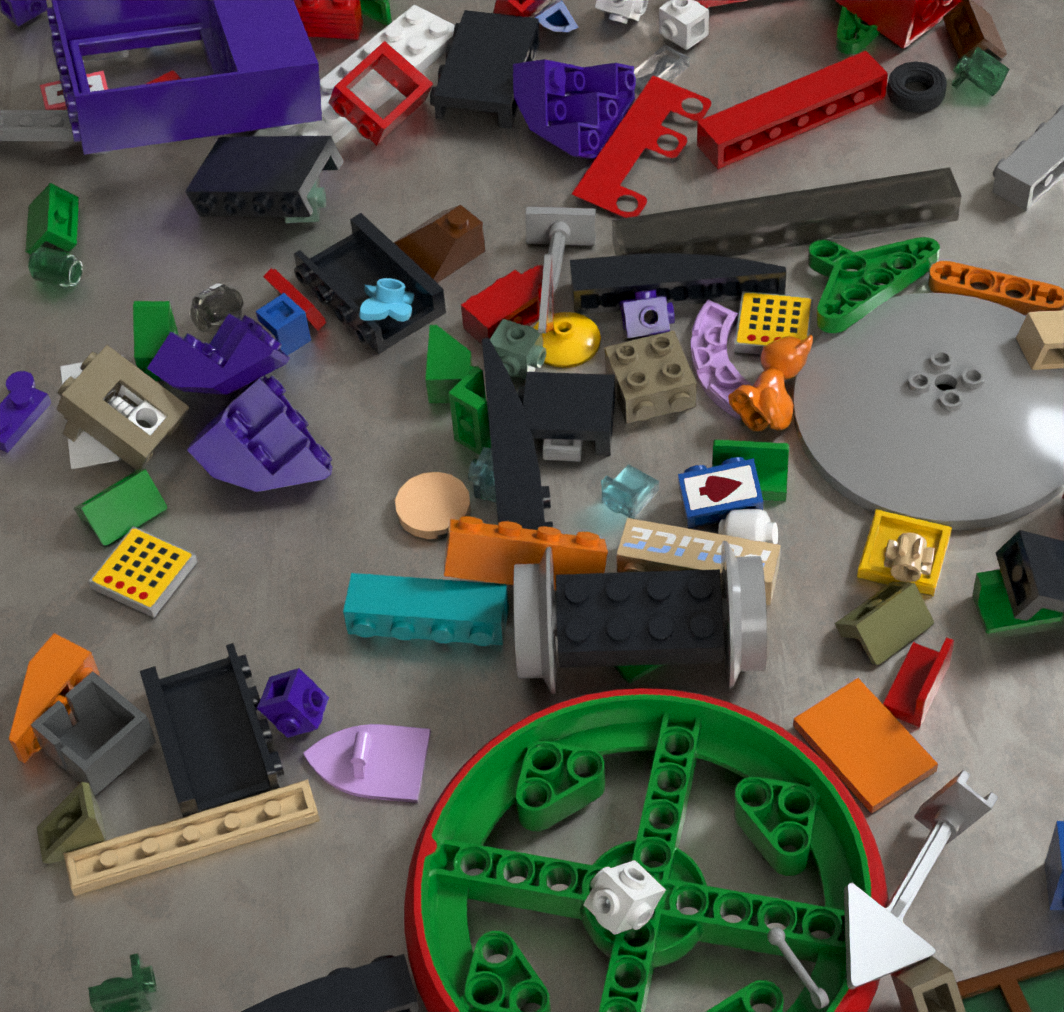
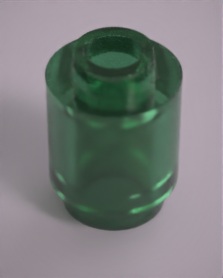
(55, 267)

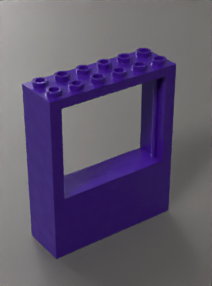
(255, 53)

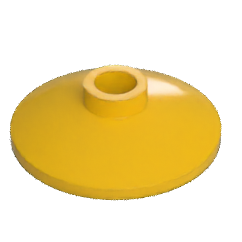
(571, 341)

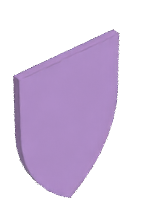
(373, 761)

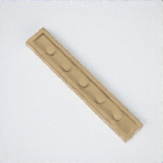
(190, 837)

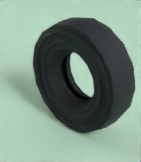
(913, 100)

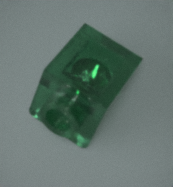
(981, 70)
(125, 994)

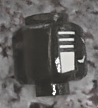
(213, 306)

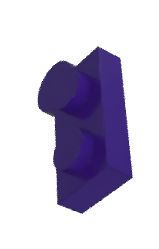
(20, 408)

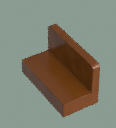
(973, 28)

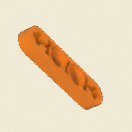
(998, 286)

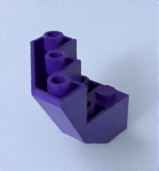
(573, 103)
(231, 360)
(261, 442)

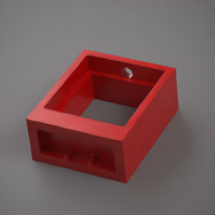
(399, 74)

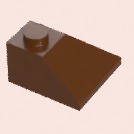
(445, 242)

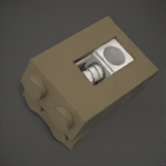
(114, 424)

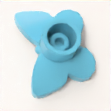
(387, 299)

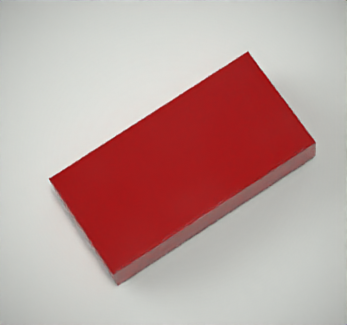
(282, 286)

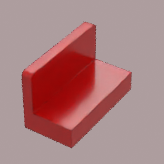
(918, 682)

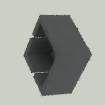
(104, 740)

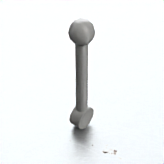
(818, 996)

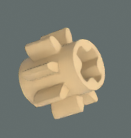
(909, 557)

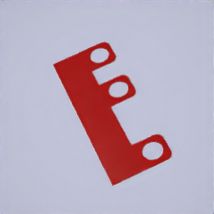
(636, 132)

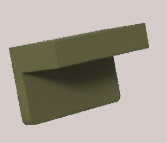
(887, 620)

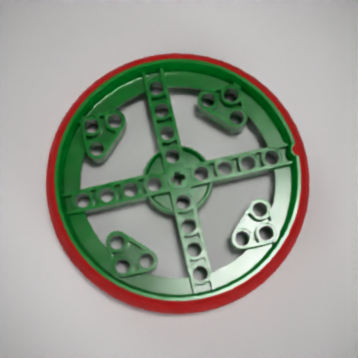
(572, 739)

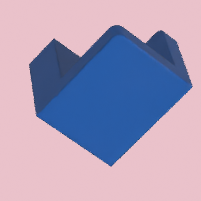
(285, 322)

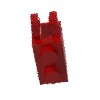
(509, 298)

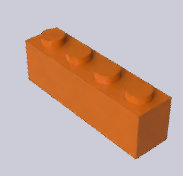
(491, 551)

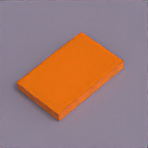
(865, 745)

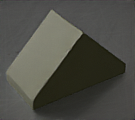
(71, 825)

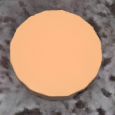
(430, 502)

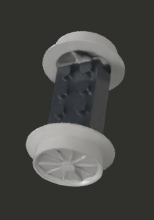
(640, 618)

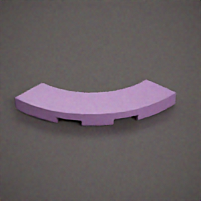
(710, 356)

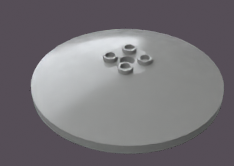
(930, 454)

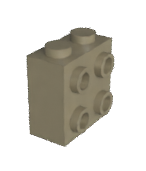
(651, 377)

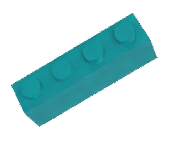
(426, 609)

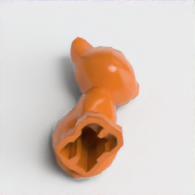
(767, 401)

